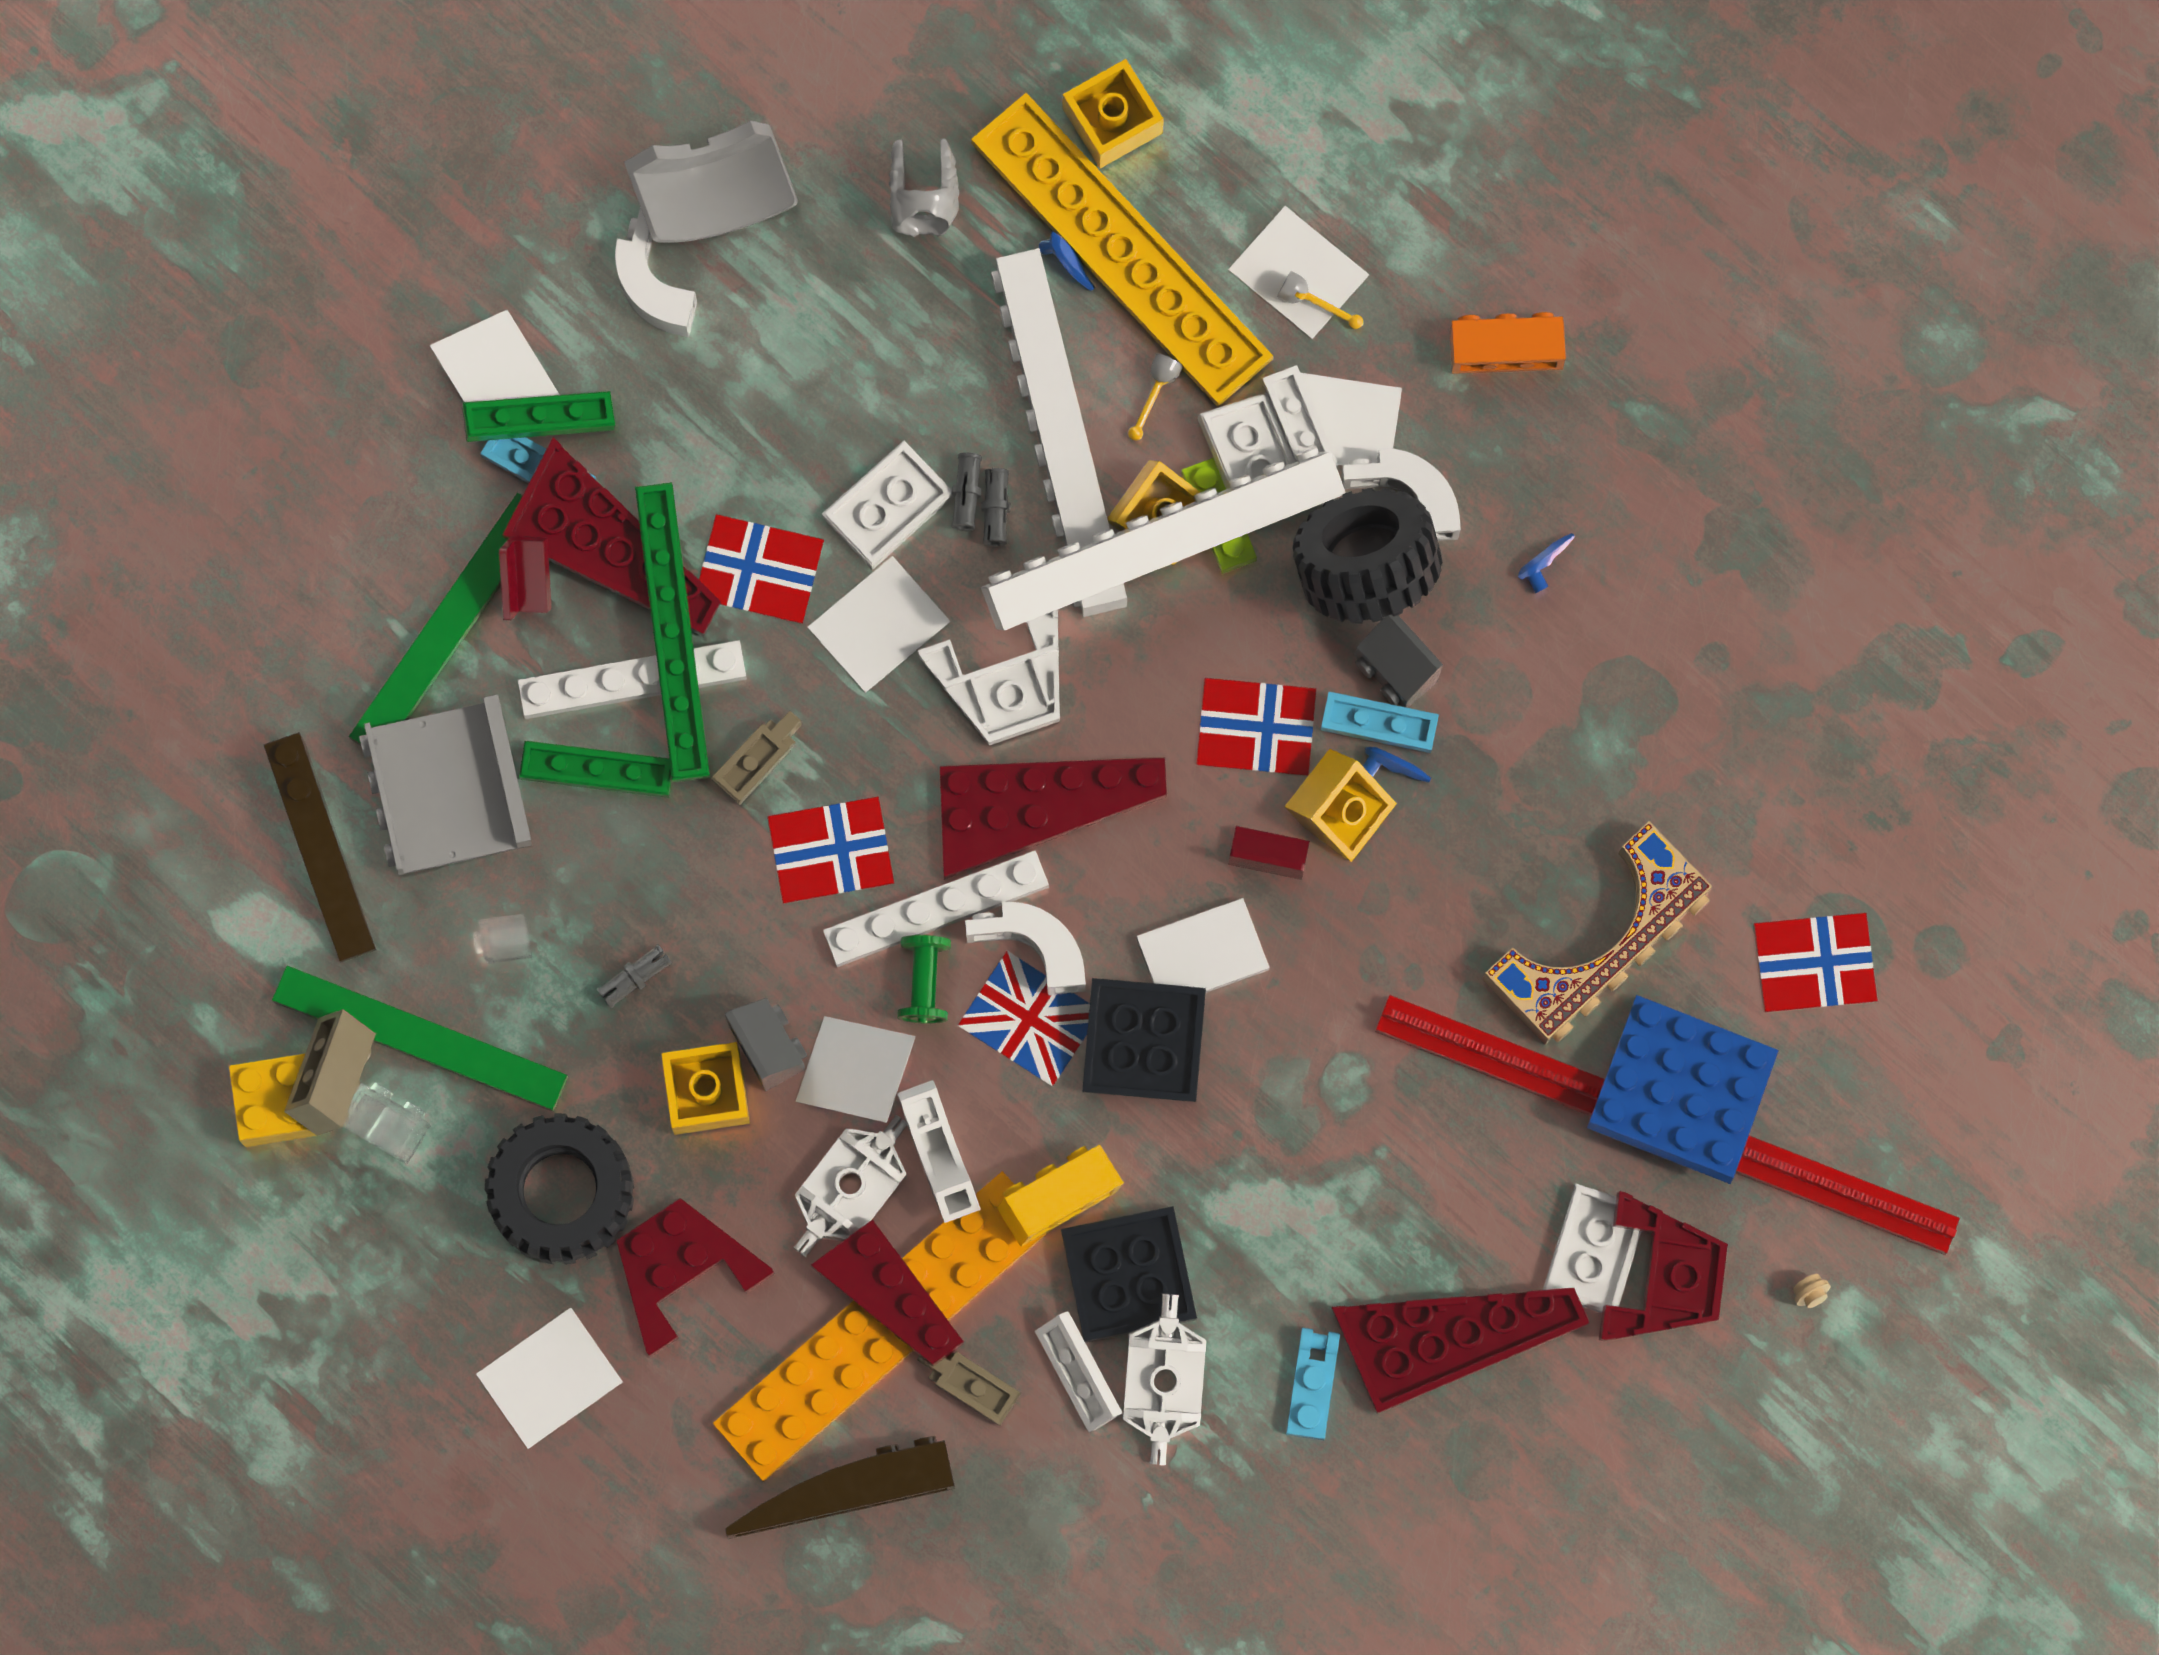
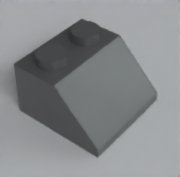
(1398, 661)
(765, 1042)

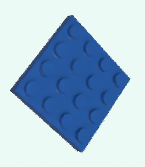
(1683, 1089)

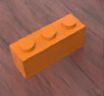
(1507, 343)

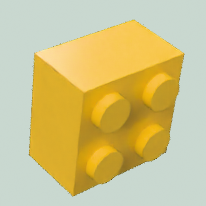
(1112, 113)
(705, 1088)
(261, 1098)

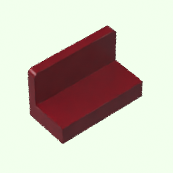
(525, 576)
(1268, 852)

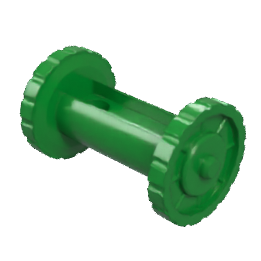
(924, 976)

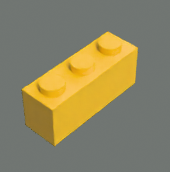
(1059, 1194)

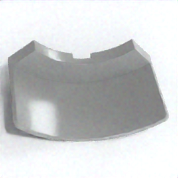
(712, 187)

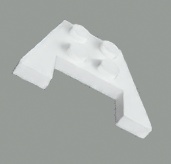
(1007, 695)

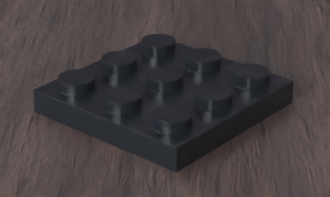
(1144, 1040)
(1124, 1269)

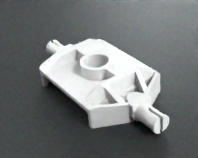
(837, 1214)
(1153, 1349)

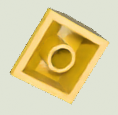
(1150, 491)
(1340, 804)

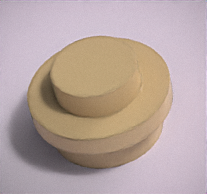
(1811, 1291)

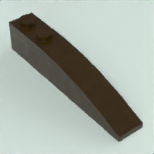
(319, 846)
(860, 1485)

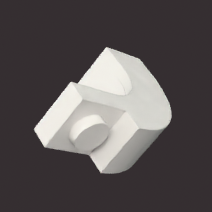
(655, 302)
(1412, 476)
(1042, 933)
(938, 1151)

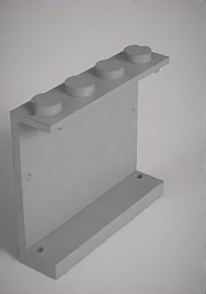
(446, 787)

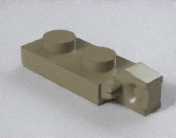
(757, 757)
(973, 1386)

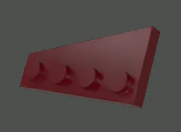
(884, 1286)

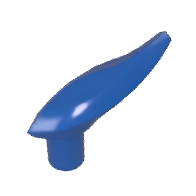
(1068, 258)
(1545, 558)
(1393, 763)

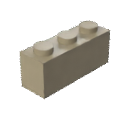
(330, 1072)

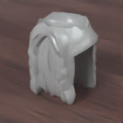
(940, 203)

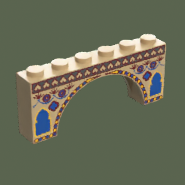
(1553, 996)

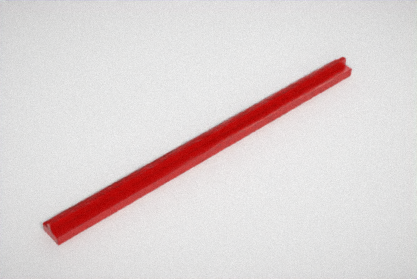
(1581, 1089)

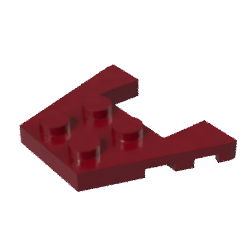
(672, 1253)
(1681, 1278)

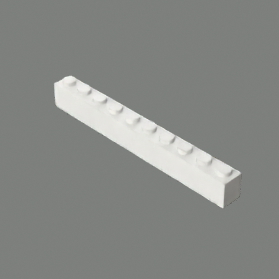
(1053, 410)
(1162, 540)

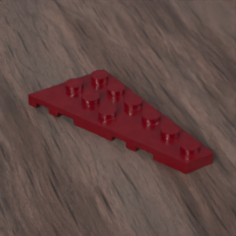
(594, 534)
(1022, 805)
(1434, 1342)

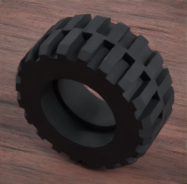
(1367, 555)
(549, 1138)

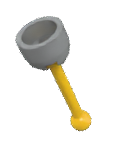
(1296, 289)
(1164, 371)

